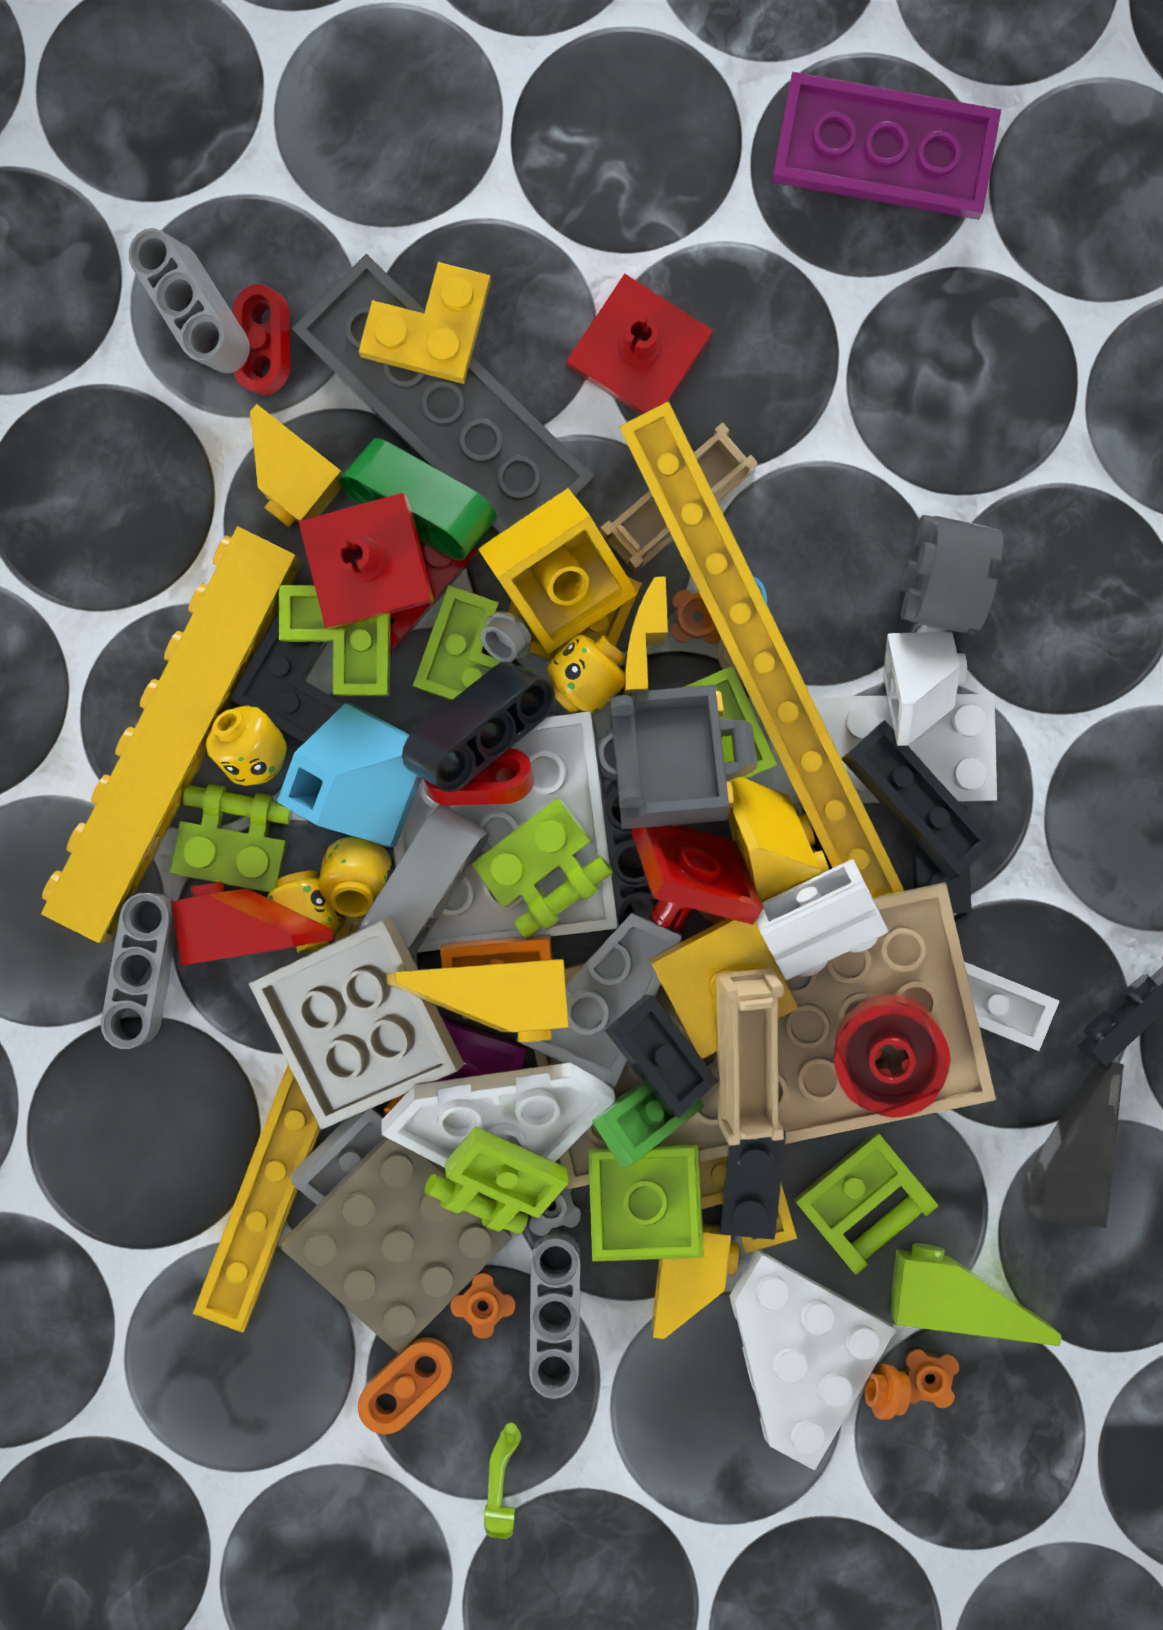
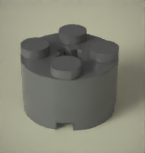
(952, 574)

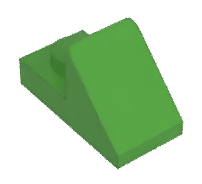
(638, 1123)

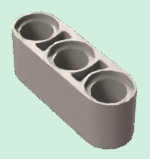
(172, 286)
(428, 875)
(122, 989)
(549, 1338)

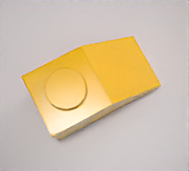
(290, 471)
(692, 1283)

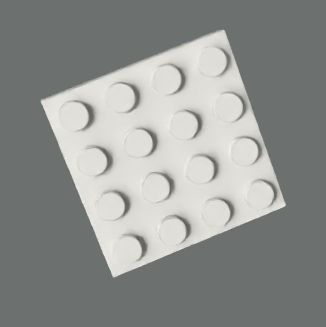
(564, 767)

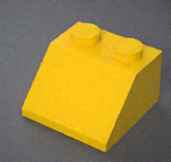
(558, 570)
(772, 839)

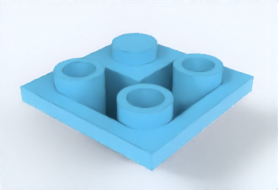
(352, 777)

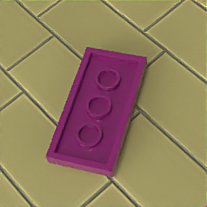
(886, 145)

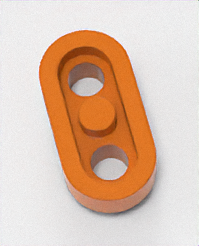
(407, 1384)

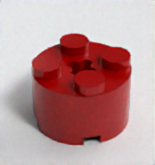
(875, 1084)

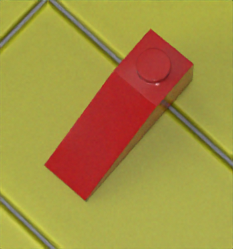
(237, 924)

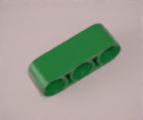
(443, 510)

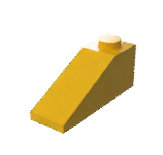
(502, 996)

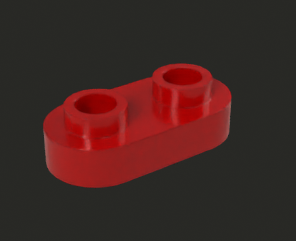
(267, 340)
(502, 782)

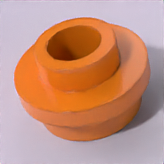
(888, 1392)

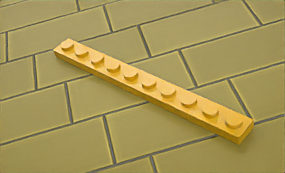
(757, 647)

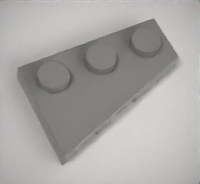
(603, 992)

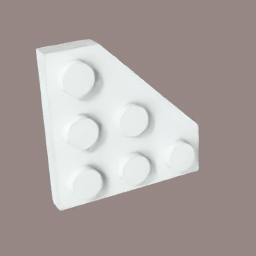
(530, 1107)
(803, 1354)

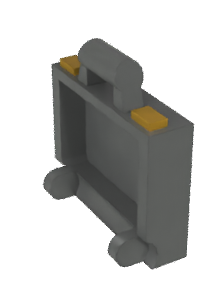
(673, 756)

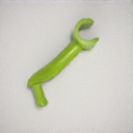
(499, 1518)

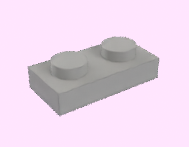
(338, 1154)

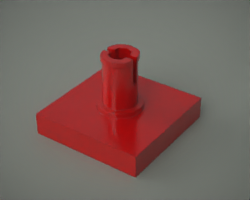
(639, 347)
(366, 561)
(697, 873)

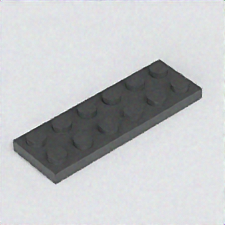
(464, 429)

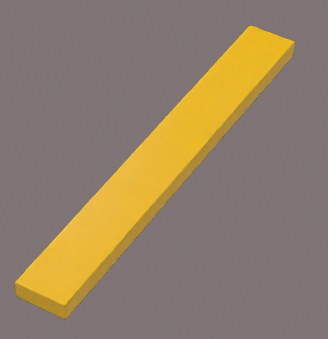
(262, 1202)

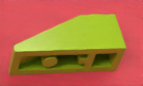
(946, 1296)

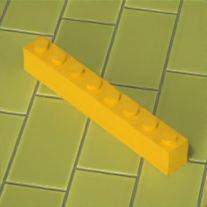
(170, 738)

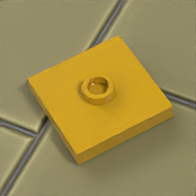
(691, 970)

